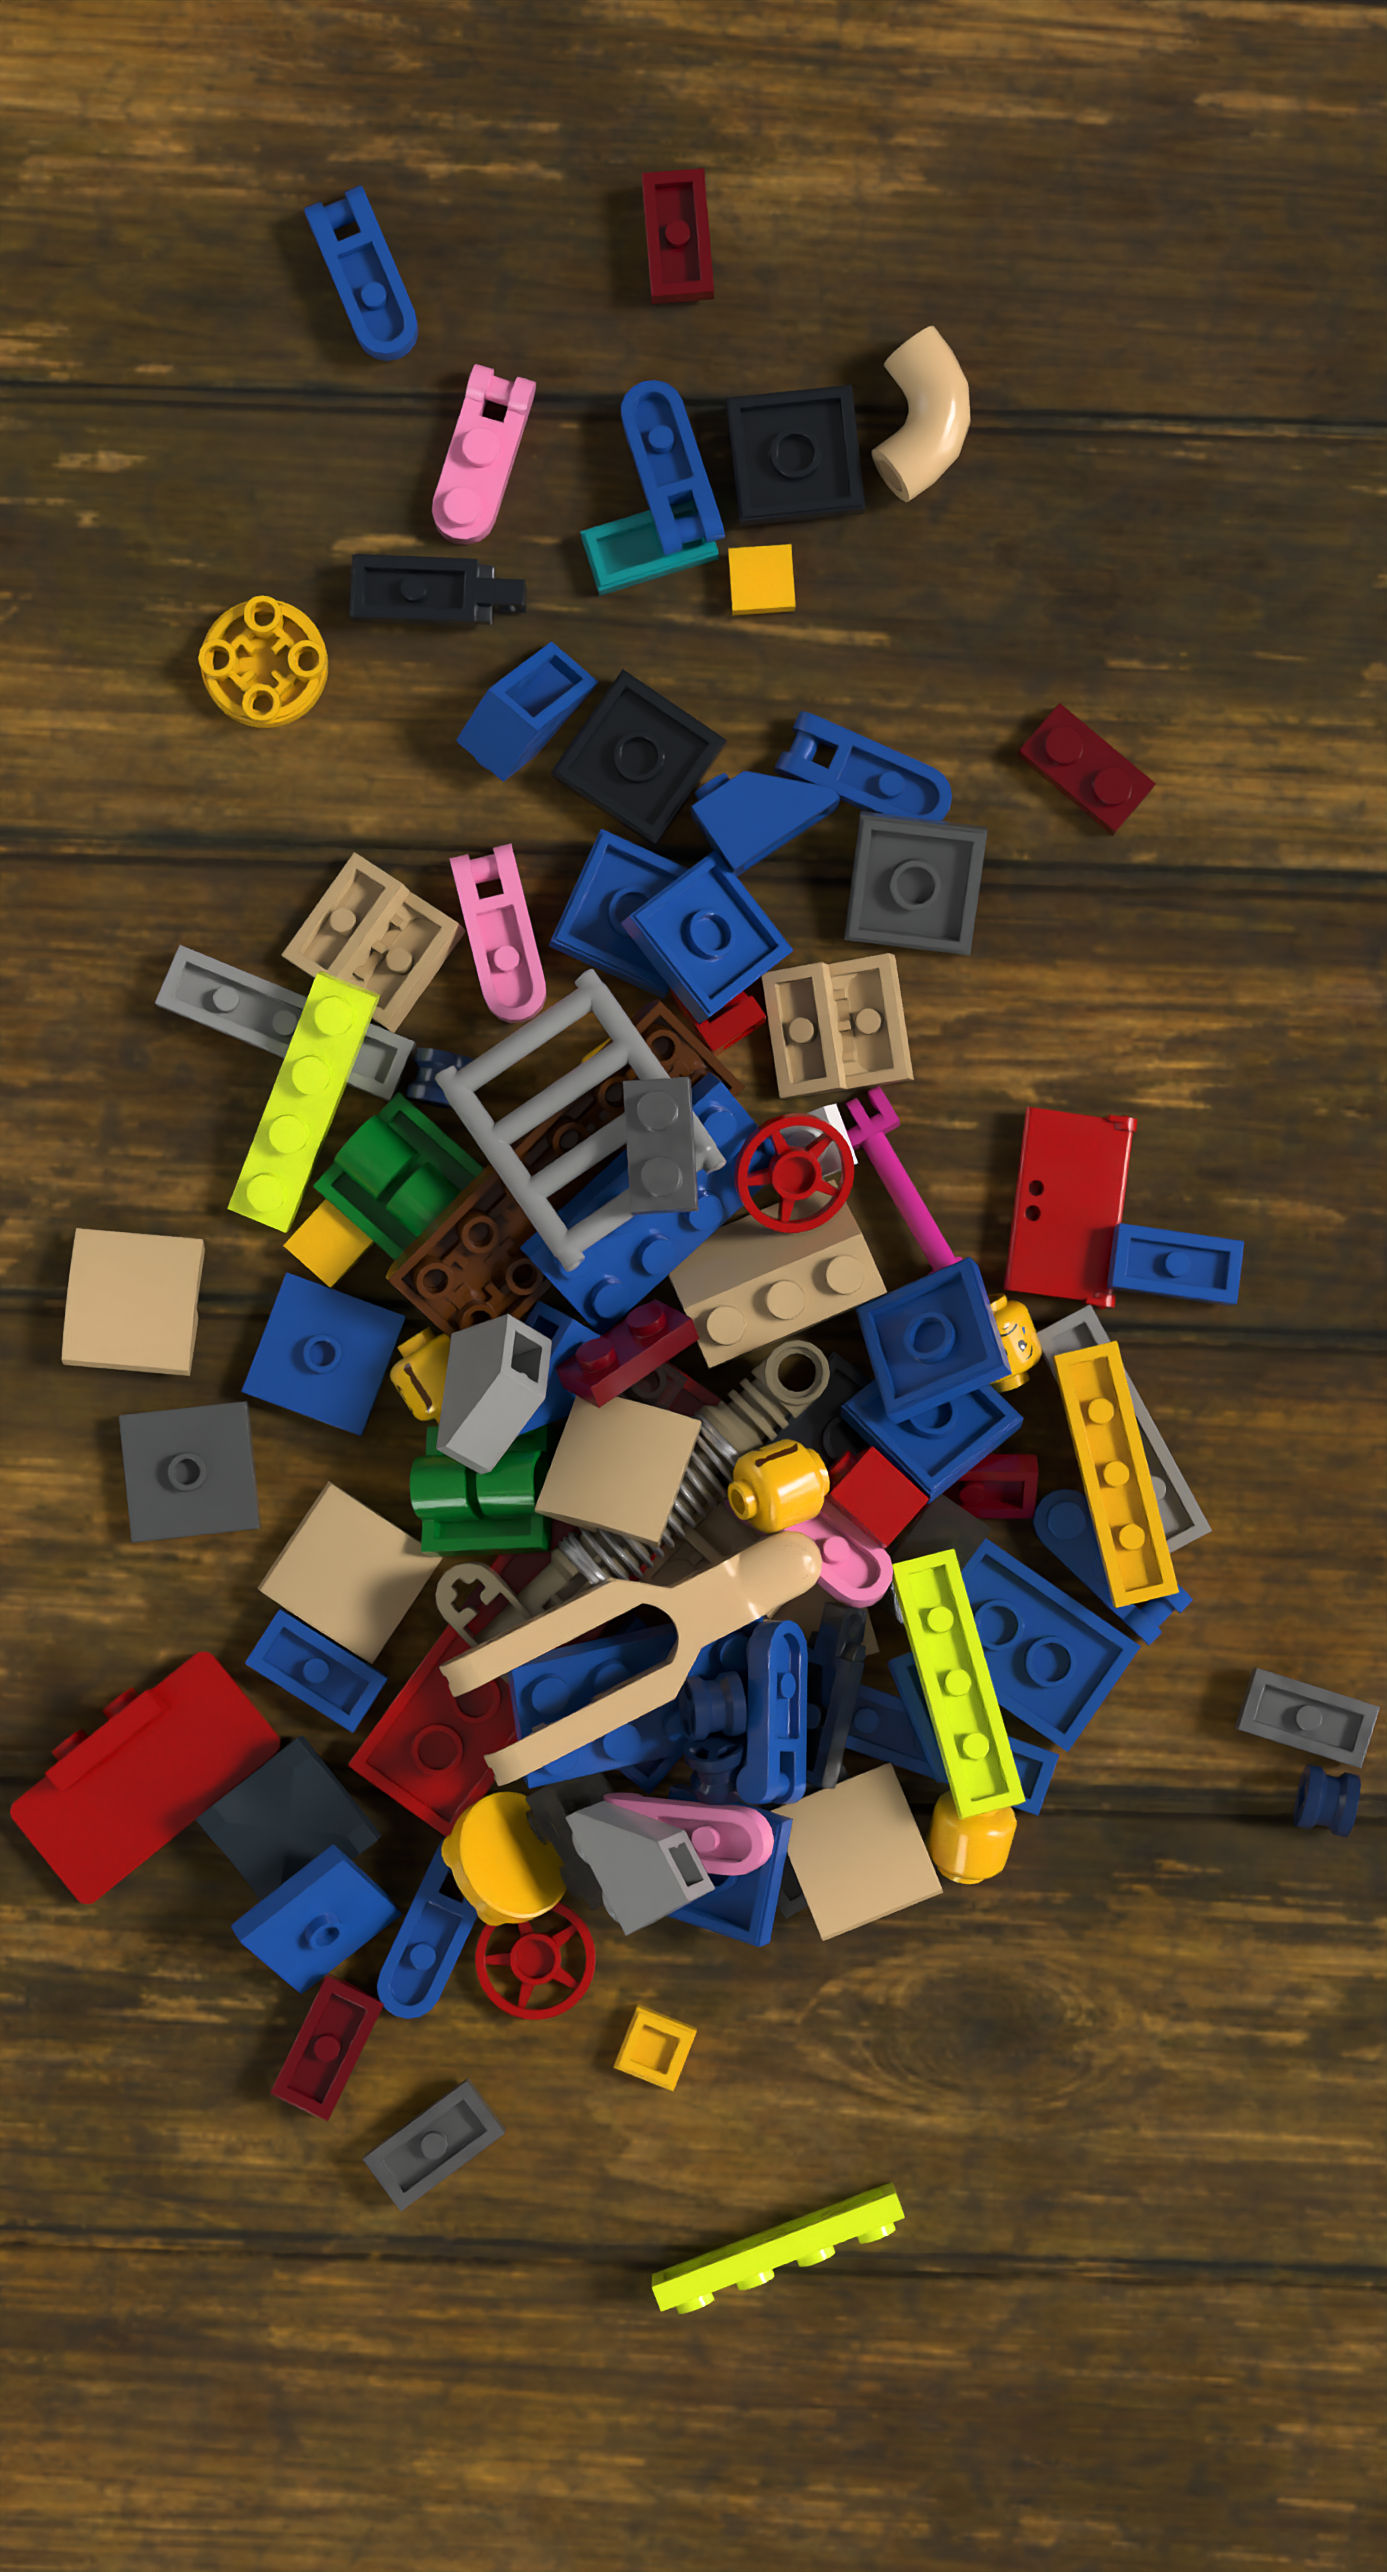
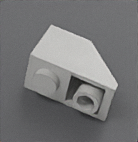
(491, 1389)
(639, 1863)

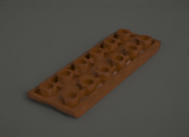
(470, 1256)

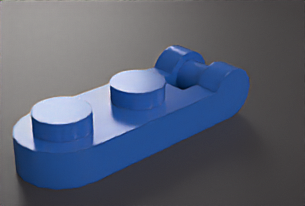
(365, 276)
(669, 465)
(865, 771)
(1067, 1531)
(775, 1715)
(425, 1946)

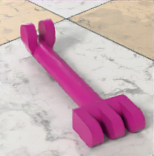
(871, 1136)

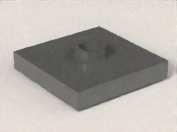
(915, 883)
(190, 1471)

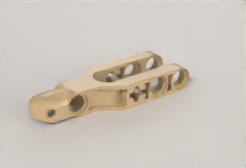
(700, 1606)

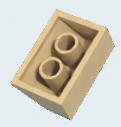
(766, 1284)

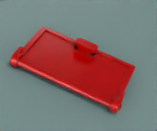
(1081, 1198)

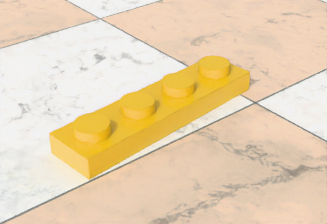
(1115, 1474)

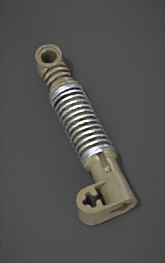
(594, 1557)

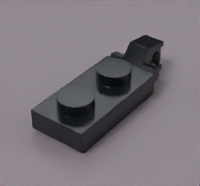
(430, 591)
(832, 1689)

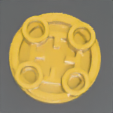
(264, 663)
(502, 1861)

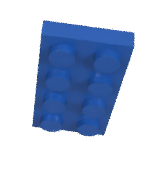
(650, 1246)
(571, 1675)

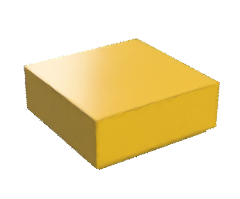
(761, 579)
(329, 1243)
(655, 2047)

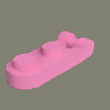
(480, 457)
(501, 936)
(852, 1563)
(724, 1836)

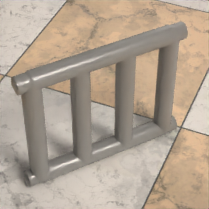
(496, 1138)

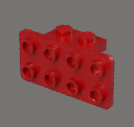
(143, 1775)

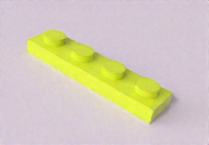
(303, 1101)
(957, 1684)
(754, 2258)

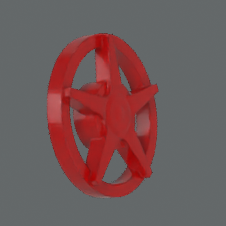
(794, 1172)
(536, 1961)

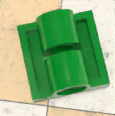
(397, 1175)
(488, 1511)

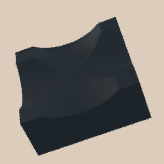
(286, 1818)

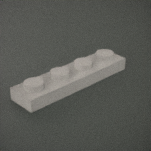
(268, 1017)
(1176, 1504)

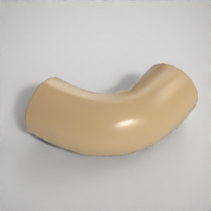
(936, 415)

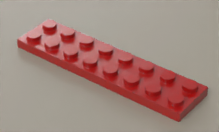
(434, 1744)

